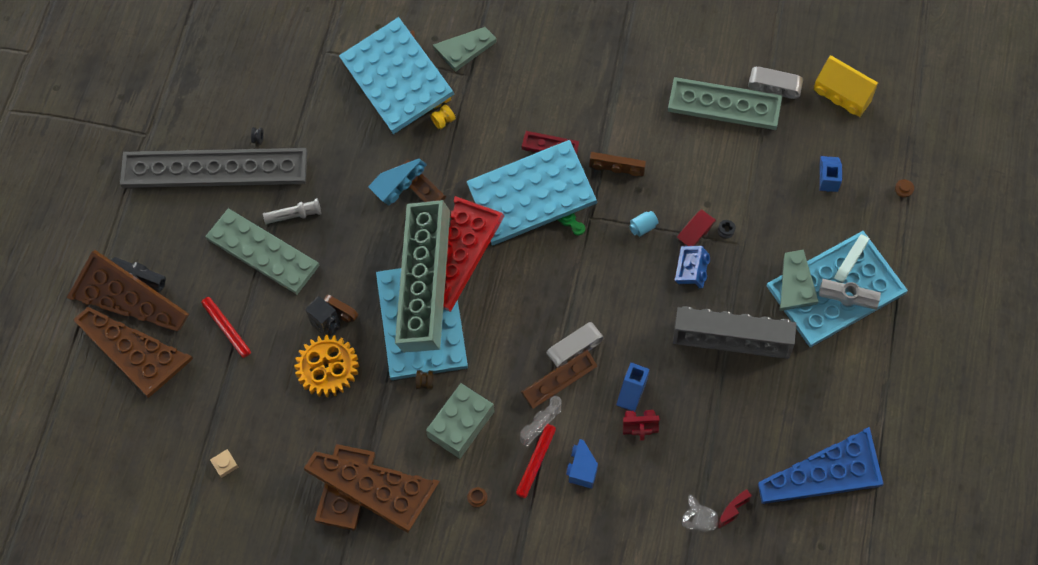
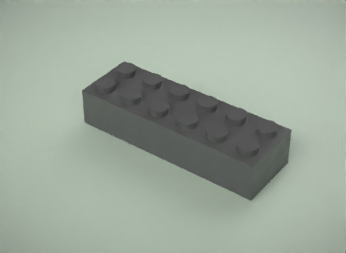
(734, 332)

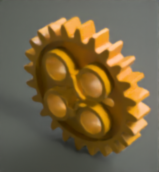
(331, 381)

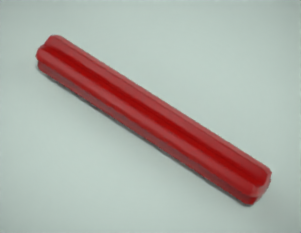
(226, 327)
(535, 461)

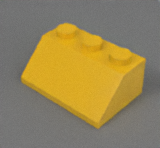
(845, 86)

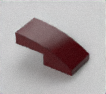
(696, 228)
(731, 512)

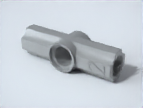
(860, 297)

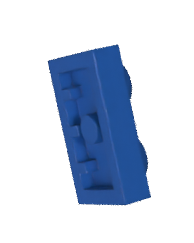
(692, 265)

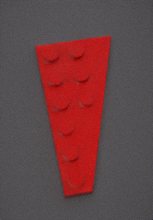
(468, 238)

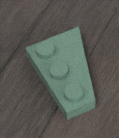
(465, 47)
(796, 282)

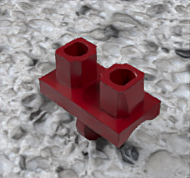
(640, 425)

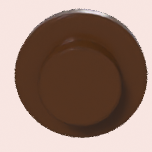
(904, 188)
(477, 497)

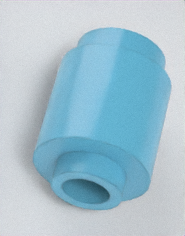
(643, 223)

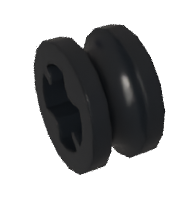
(257, 135)
(721, 229)

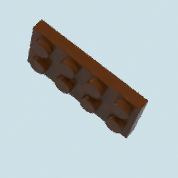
(336, 508)

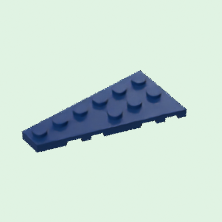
(836, 469)

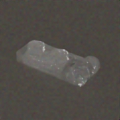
(542, 418)

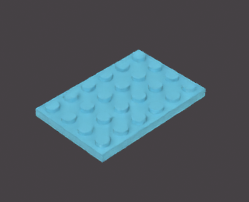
(396, 75)
(534, 190)
(829, 315)
(405, 365)

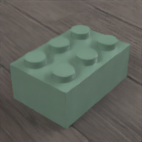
(460, 420)

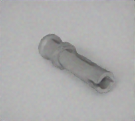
(301, 210)

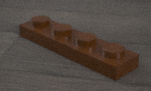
(559, 379)

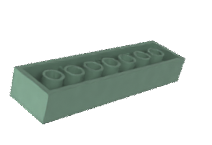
(423, 277)

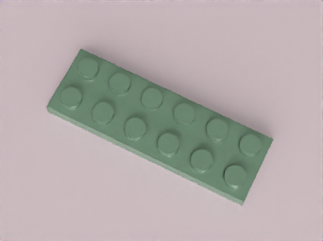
(725, 103)
(262, 251)

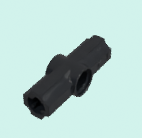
(142, 273)

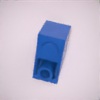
(830, 174)
(633, 387)
(584, 466)

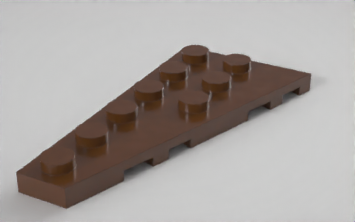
(118, 291)
(139, 356)
(381, 490)

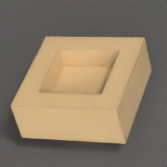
(224, 463)

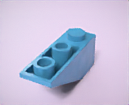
(394, 181)

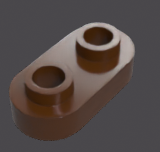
(344, 311)

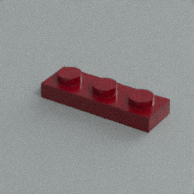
(538, 142)

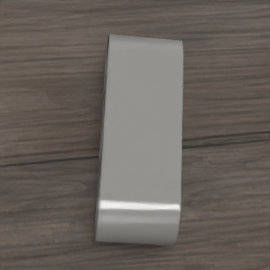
(775, 82)
(584, 338)

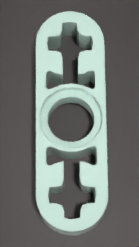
(851, 258)

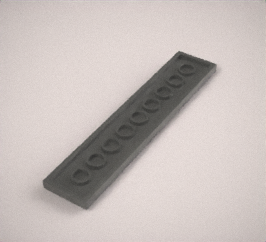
(214, 167)

